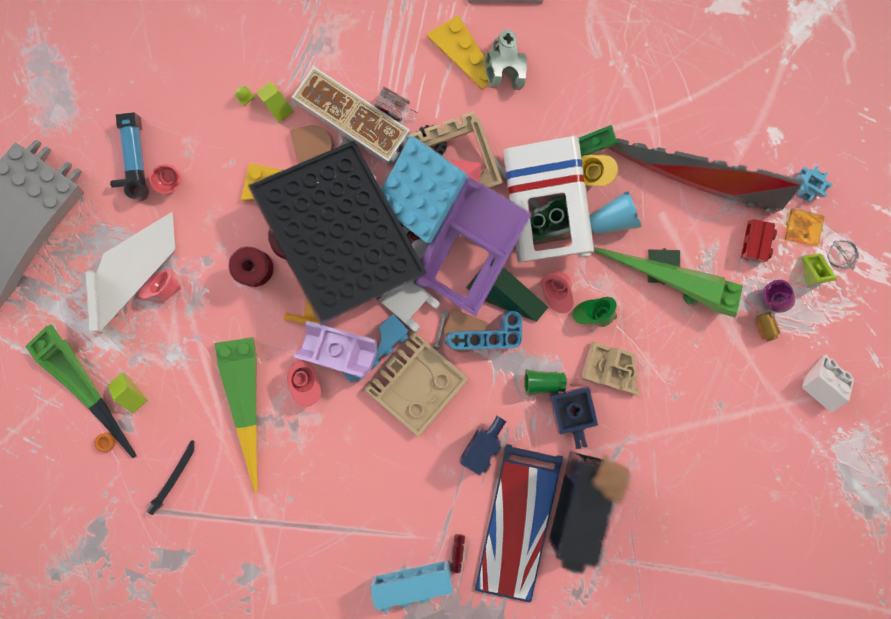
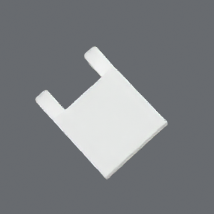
(406, 301)

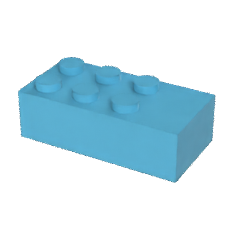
(411, 585)

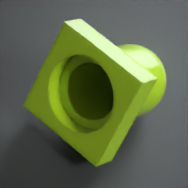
(244, 95)

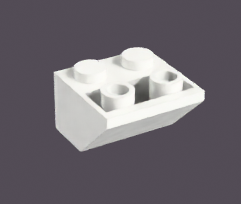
(829, 384)

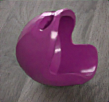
(779, 291)

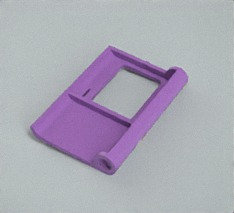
(486, 221)

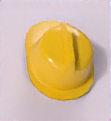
(599, 170)

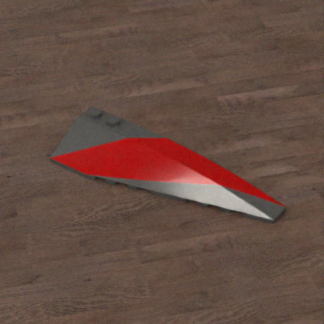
(753, 188)

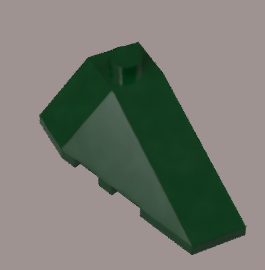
(513, 296)

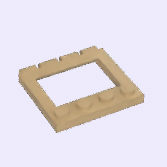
(452, 129)

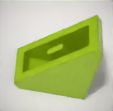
(275, 101)
(817, 269)
(126, 393)

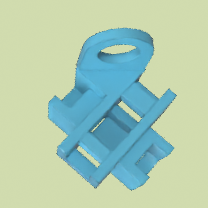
(810, 186)

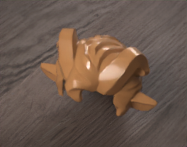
(612, 479)

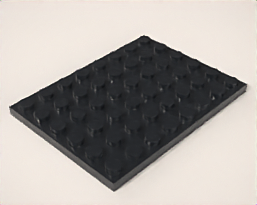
(337, 231)

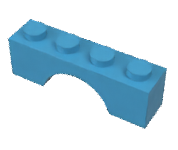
(391, 332)

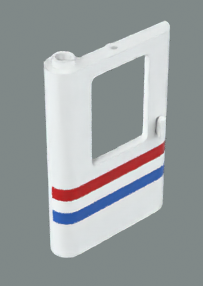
(549, 170)

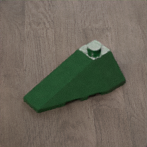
(551, 221)

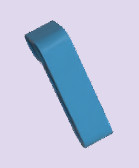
(483, 335)

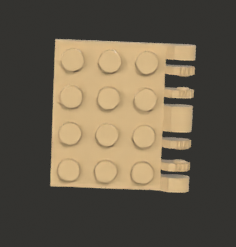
(419, 386)

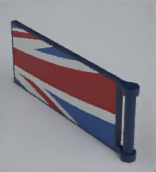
(518, 525)

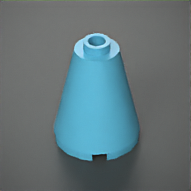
(615, 216)

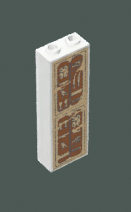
(351, 116)

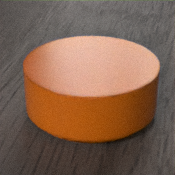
(105, 442)

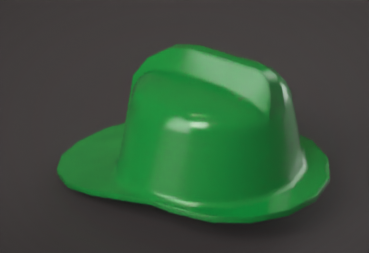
(596, 311)

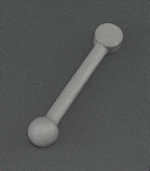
(444, 314)

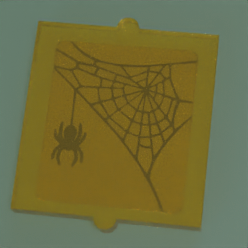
(804, 227)

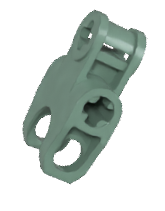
(507, 60)

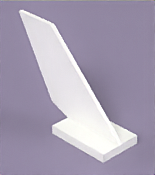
(126, 270)

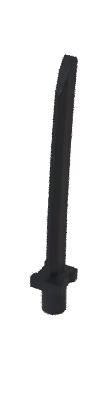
(157, 503)

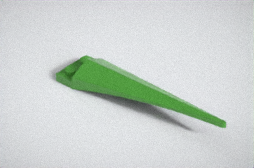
(706, 288)

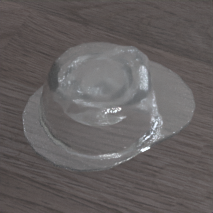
(840, 250)

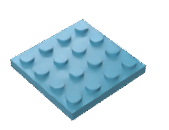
(422, 188)

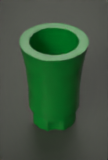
(544, 382)

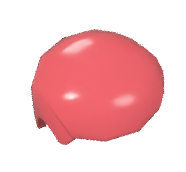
(164, 179)

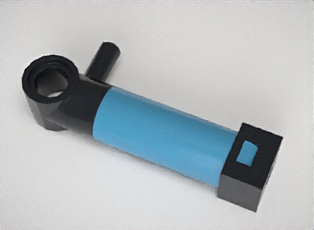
(130, 128)

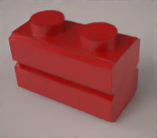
(758, 241)

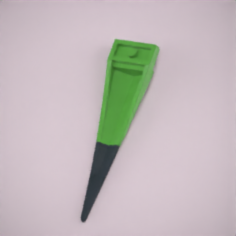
(61, 362)

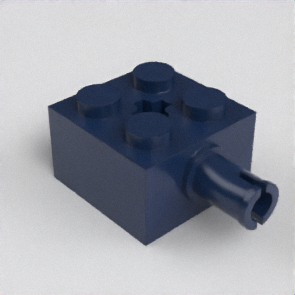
(584, 415)
(482, 447)

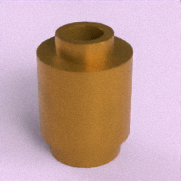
(767, 326)

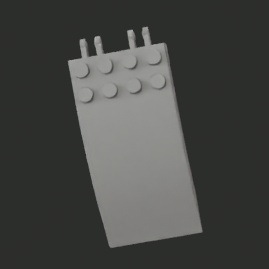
(31, 207)

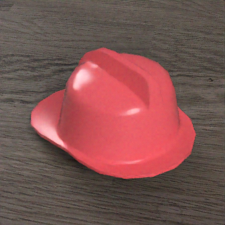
(160, 285)
(558, 291)
(304, 383)

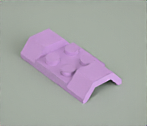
(338, 350)

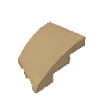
(611, 368)

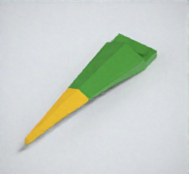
(239, 376)

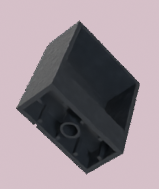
(580, 515)

